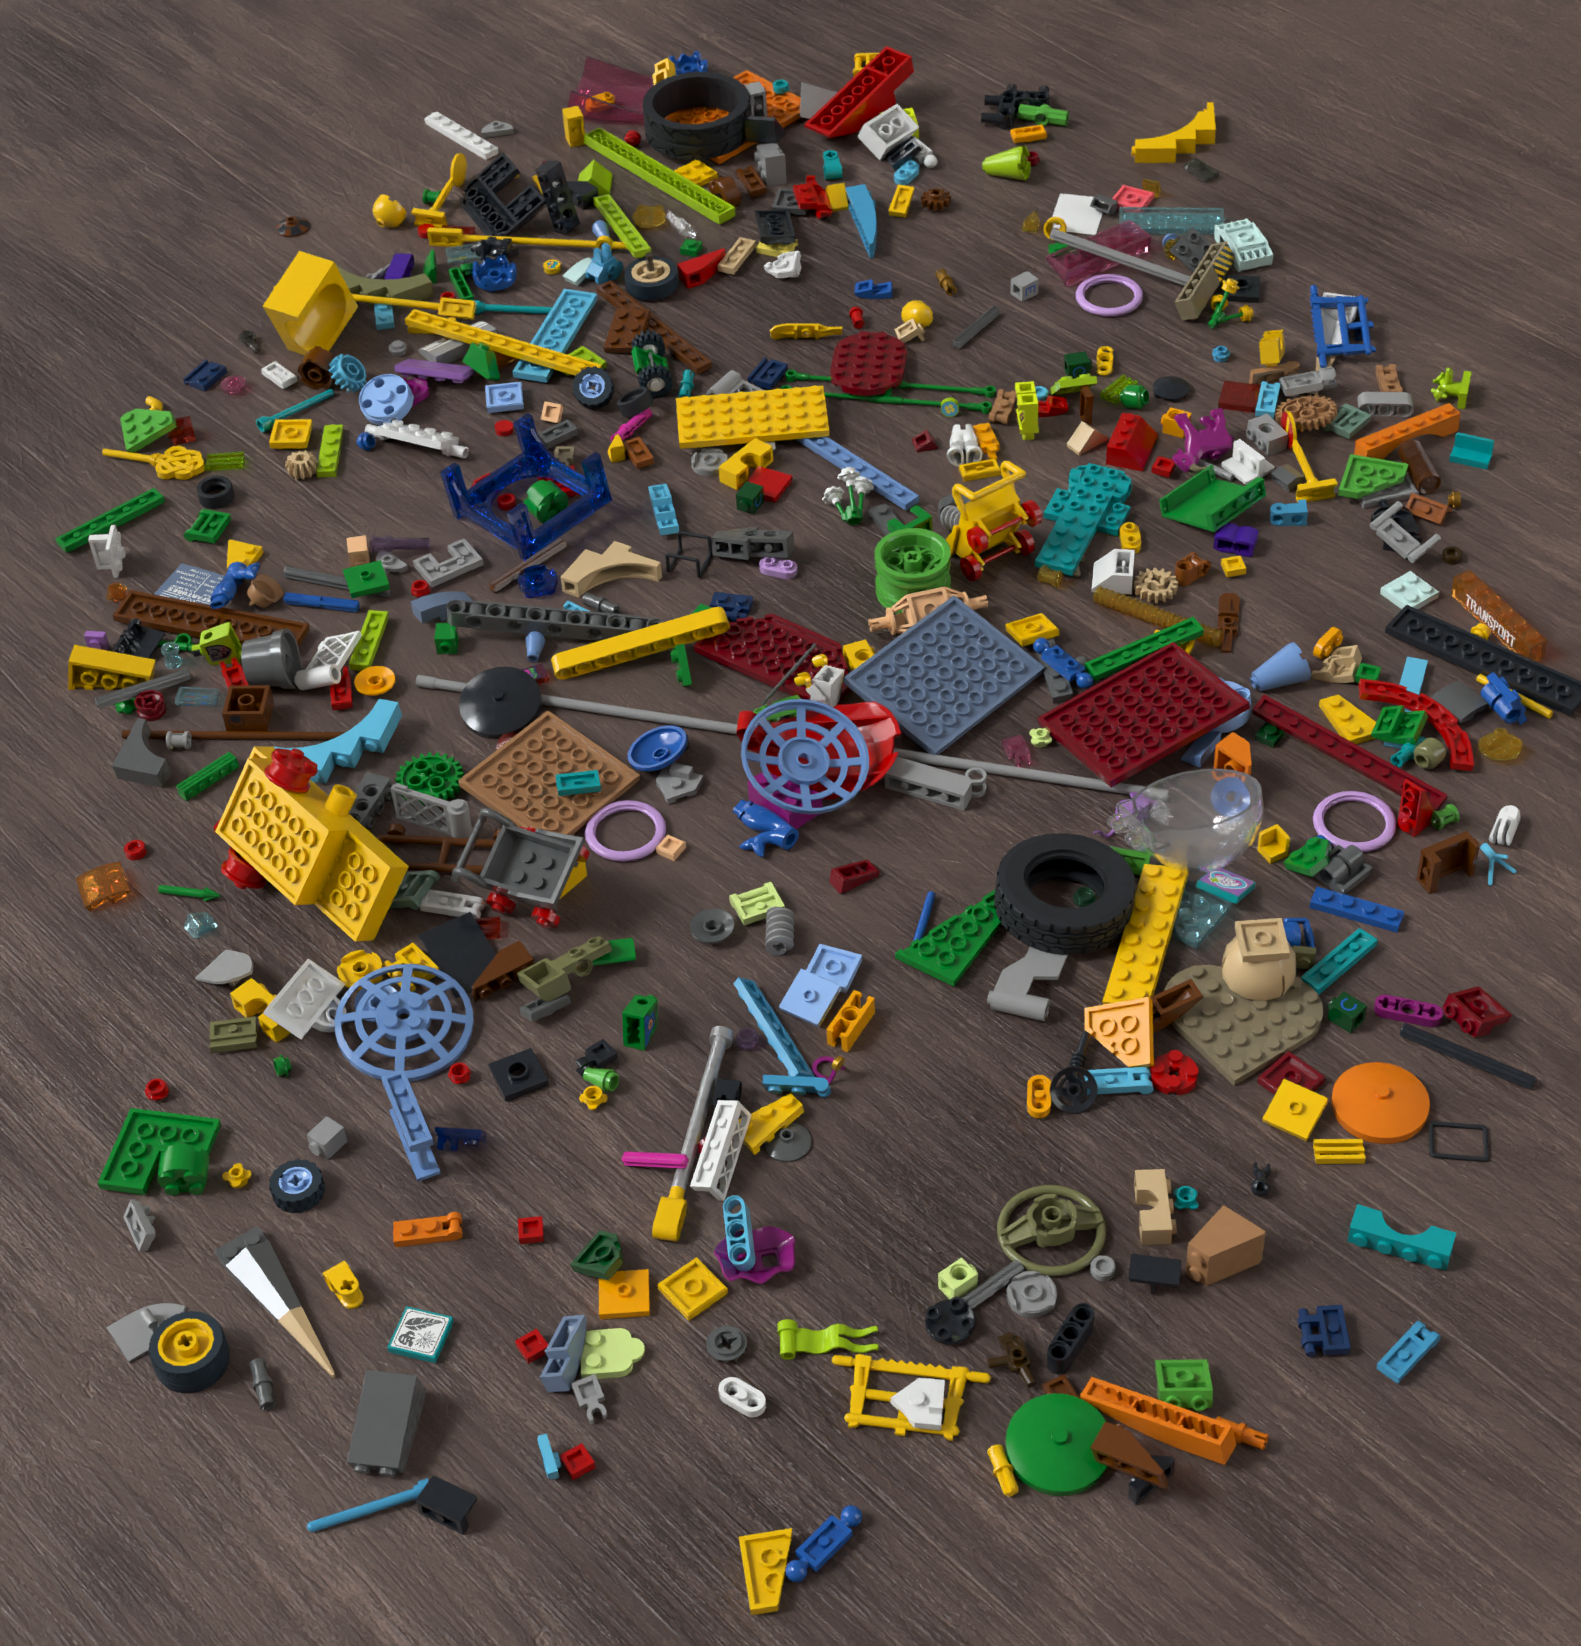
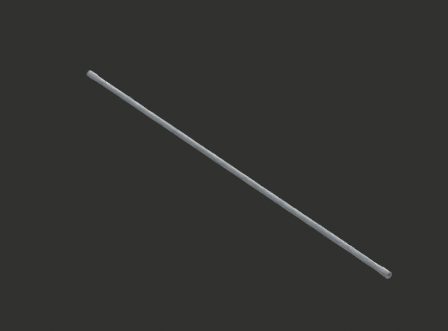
(920, 757)

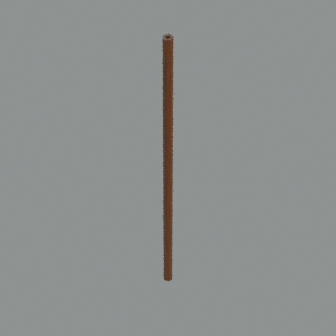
(261, 735)

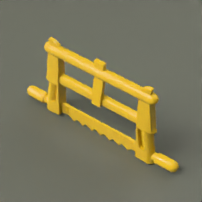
(859, 1392)

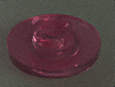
(233, 384)

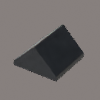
(763, 129)

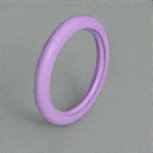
(1109, 278)
(1345, 796)
(624, 856)

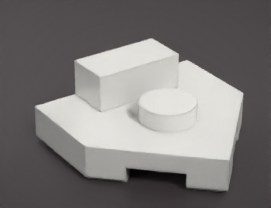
(785, 266)
(922, 1403)

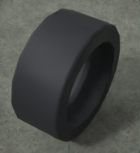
(635, 402)
(217, 500)

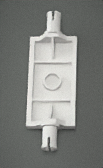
(426, 437)

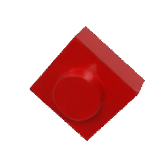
(1163, 467)
(530, 1230)
(531, 1346)
(577, 1461)

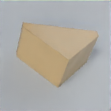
(1085, 438)

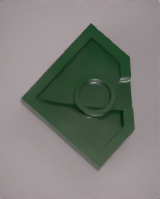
(600, 1256)

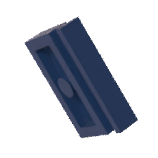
(767, 373)
(205, 375)

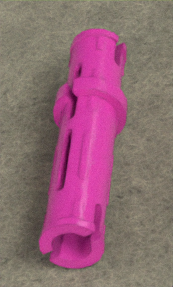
(626, 430)

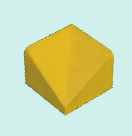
(616, 450)

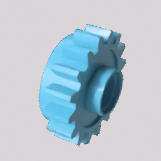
(348, 372)

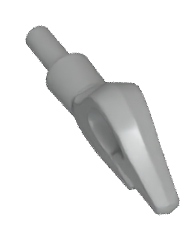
(379, 274)

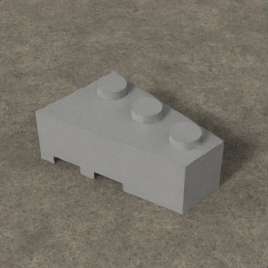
(771, 164)

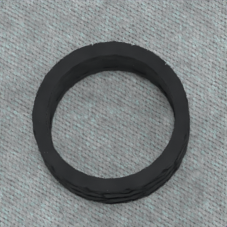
(692, 91)

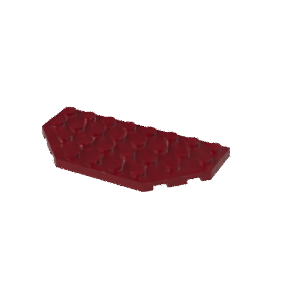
(769, 650)

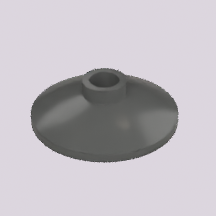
(712, 926)
(790, 1148)

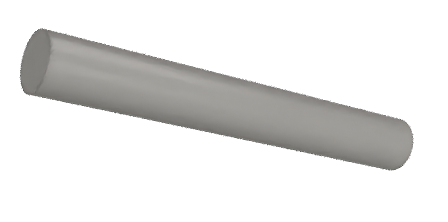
(1218, 471)

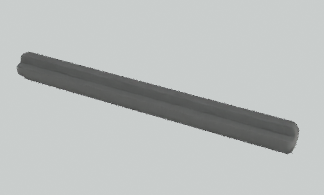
(323, 579)

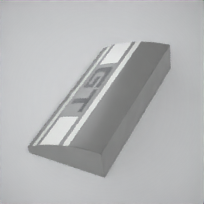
(448, 349)

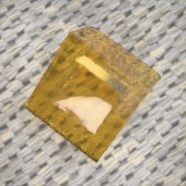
(1152, 186)

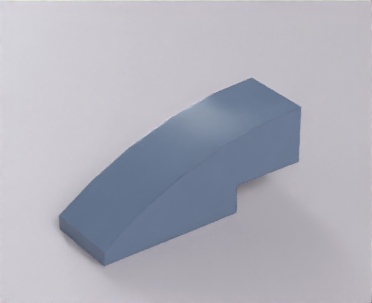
(434, 605)
(564, 1354)

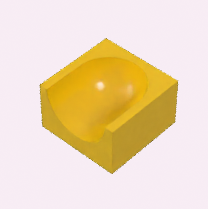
(310, 304)

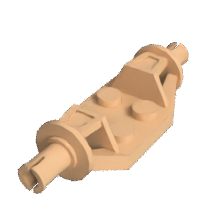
(919, 605)

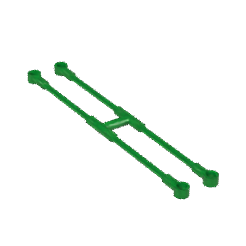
(985, 407)

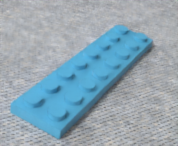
(558, 331)

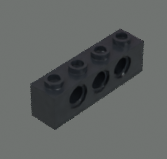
(557, 196)

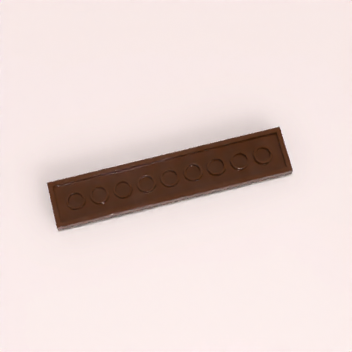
(194, 618)

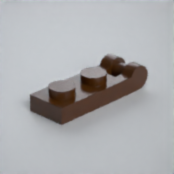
(751, 181)

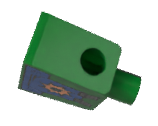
(639, 1015)

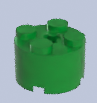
(545, 500)
(183, 1169)

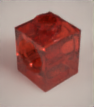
(183, 432)

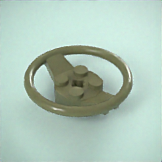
(1050, 1223)

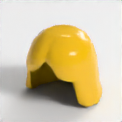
(918, 311)

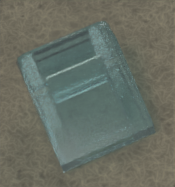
(199, 924)

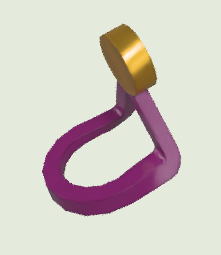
(837, 1064)

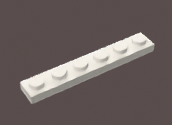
(461, 135)

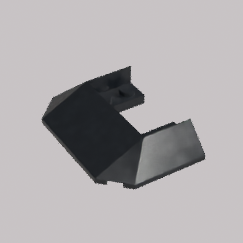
(489, 211)

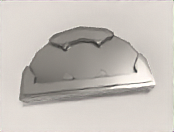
(497, 129)
(391, 563)

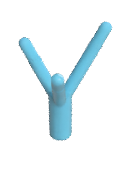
(1494, 857)

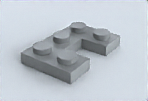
(463, 560)

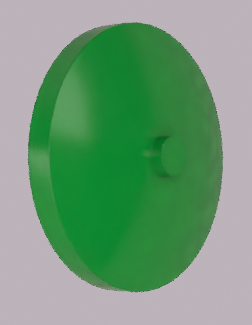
(1052, 1444)

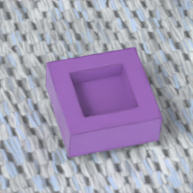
(97, 640)

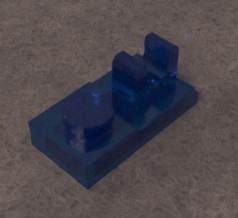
(469, 1136)

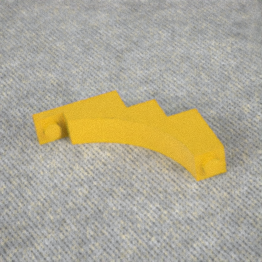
(1164, 148)

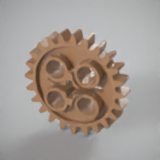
(1308, 411)

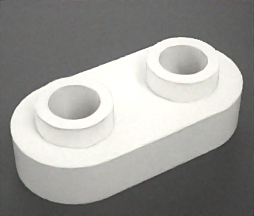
(744, 1397)

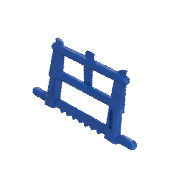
(1340, 303)

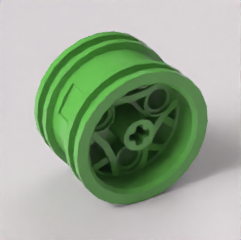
(910, 563)

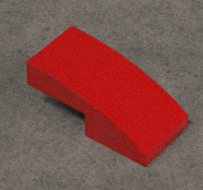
(1052, 406)

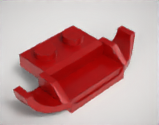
(813, 197)

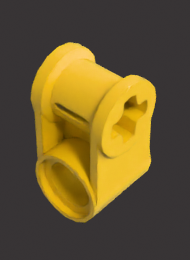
(344, 1285)

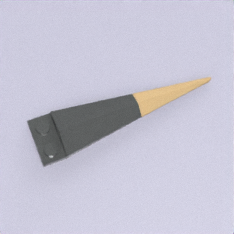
(258, 1270)

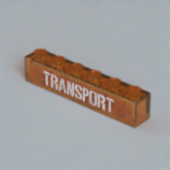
(1498, 616)

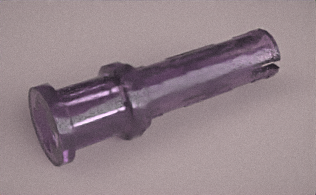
(389, 543)

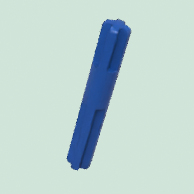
(321, 602)

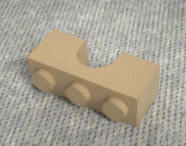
(1153, 1190)

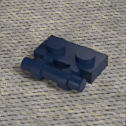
(735, 605)
(1332, 1330)

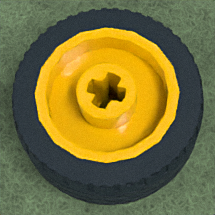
(189, 1352)

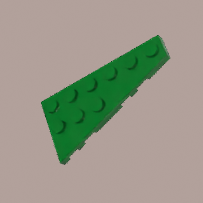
(954, 943)

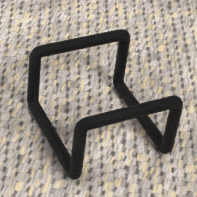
(669, 566)

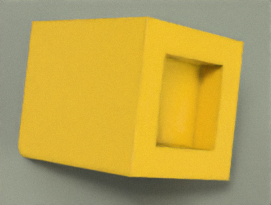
(1273, 843)

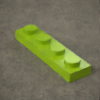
(330, 451)
(369, 642)

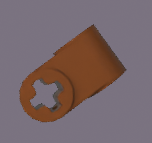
(1190, 569)

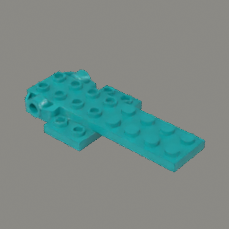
(1088, 506)

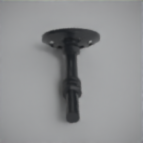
(1074, 1084)

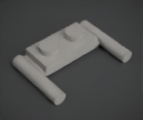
(1398, 538)

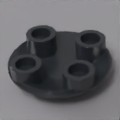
(1171, 388)
(950, 1321)

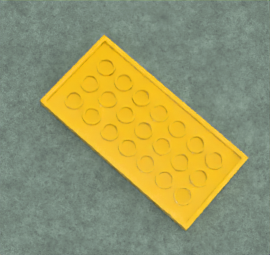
(752, 415)

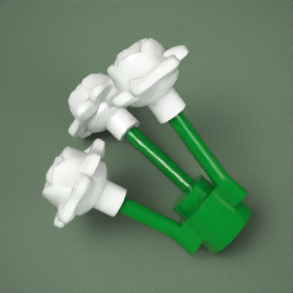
(862, 485)

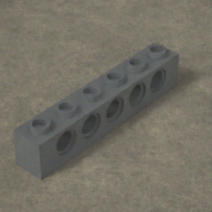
(370, 798)

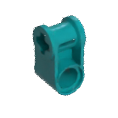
(832, 166)

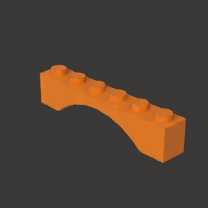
(1439, 421)

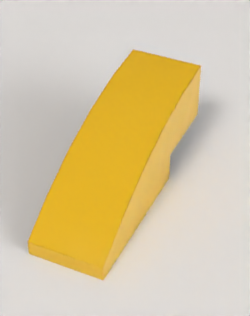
(663, 70)

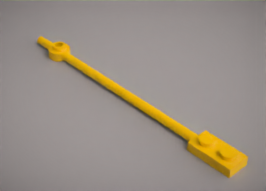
(454, 237)
(446, 308)

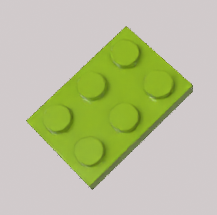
(1069, 385)

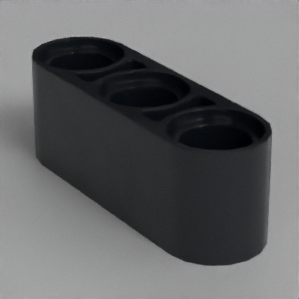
(1070, 1348)

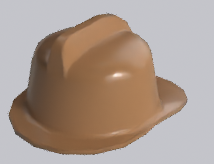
(264, 591)

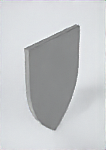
(227, 968)
(135, 1330)

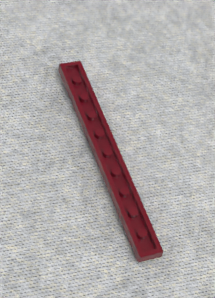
(1341, 749)

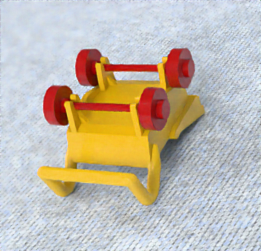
(991, 520)

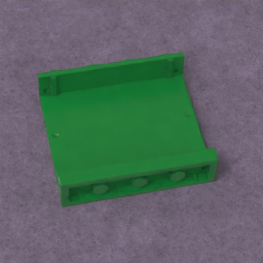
(1210, 501)

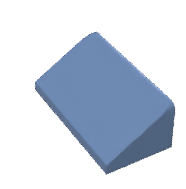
(1202, 748)

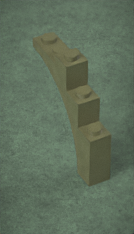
(409, 288)

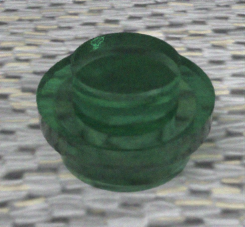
(1083, 897)

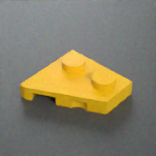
(243, 553)

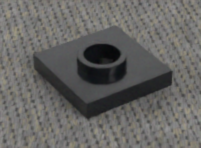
(1245, 293)
(516, 1086)

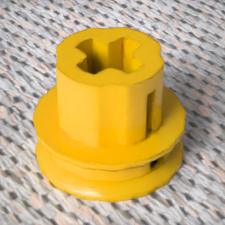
(1049, 225)

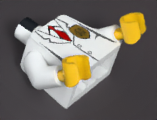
(826, 683)

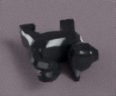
(494, 248)

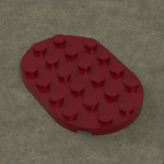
(868, 363)

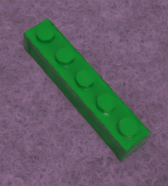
(460, 284)
(207, 776)

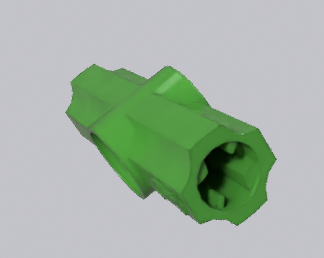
(1035, 114)

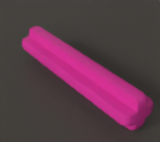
(651, 1159)

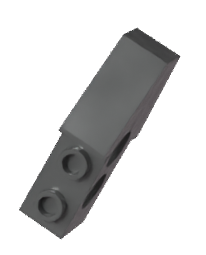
(753, 543)

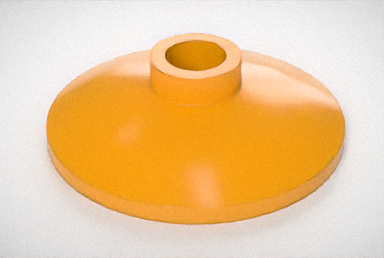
(374, 680)

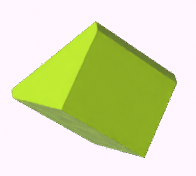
(597, 176)

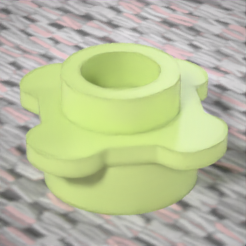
(1040, 737)

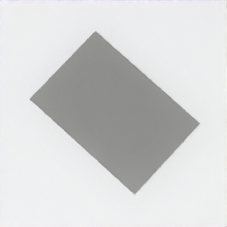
(813, 99)

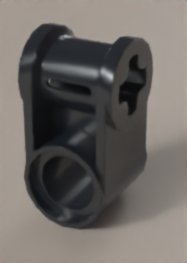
(727, 1090)

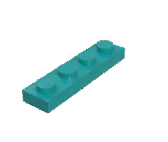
(1339, 960)

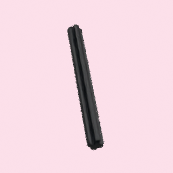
(1468, 1056)

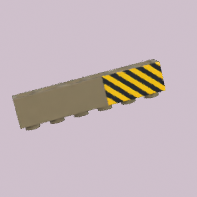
(1204, 281)

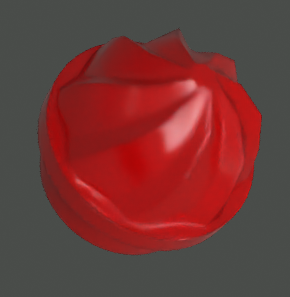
(633, 138)

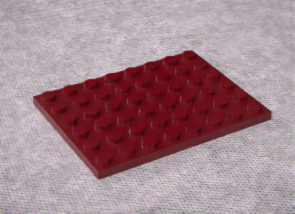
(1143, 714)

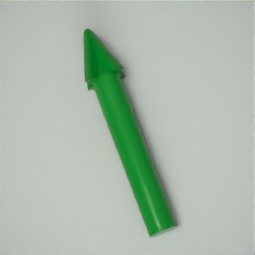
(207, 894)

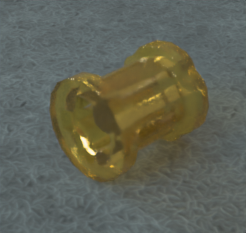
(1050, 576)

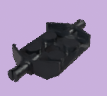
(1402, 518)

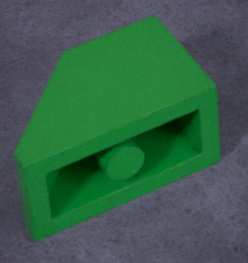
(482, 360)

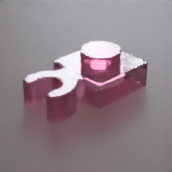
(1017, 748)

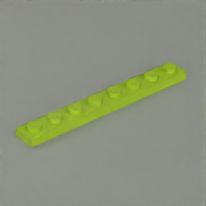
(622, 226)

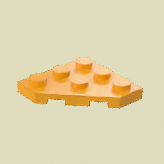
(1124, 1030)

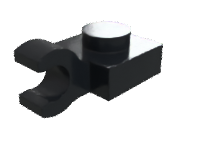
(596, 1055)

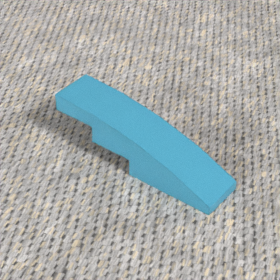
(663, 509)

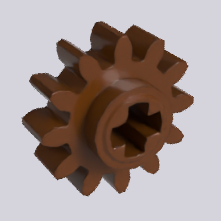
(935, 199)

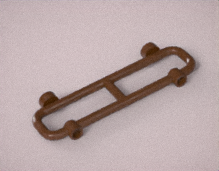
(396, 834)

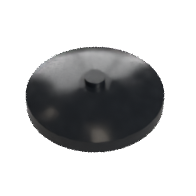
(500, 702)

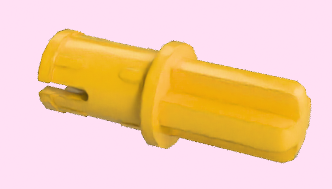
(1003, 1470)

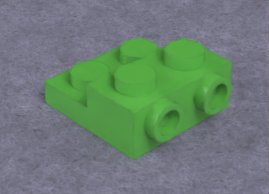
(1184, 1383)

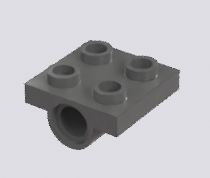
(1344, 869)

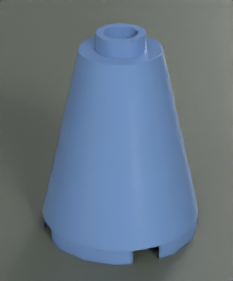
(1281, 669)

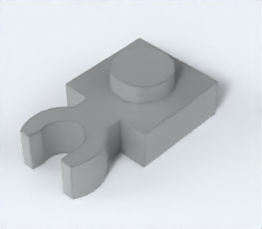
(589, 1395)

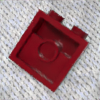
(1475, 1011)

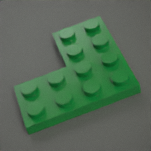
(142, 1141)

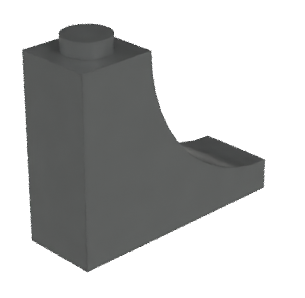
(137, 763)

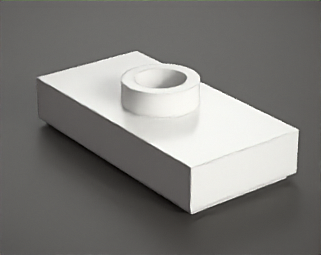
(279, 375)

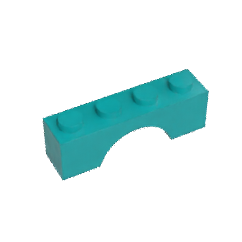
(1428, 1248)

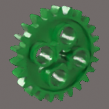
(431, 775)

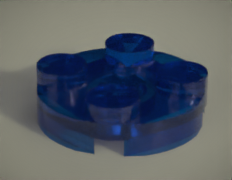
(546, 585)

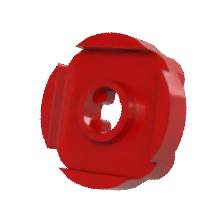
(1175, 1062)

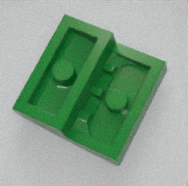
(1399, 726)

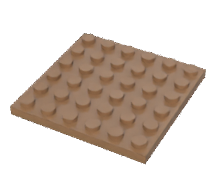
(522, 782)

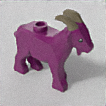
(1203, 443)

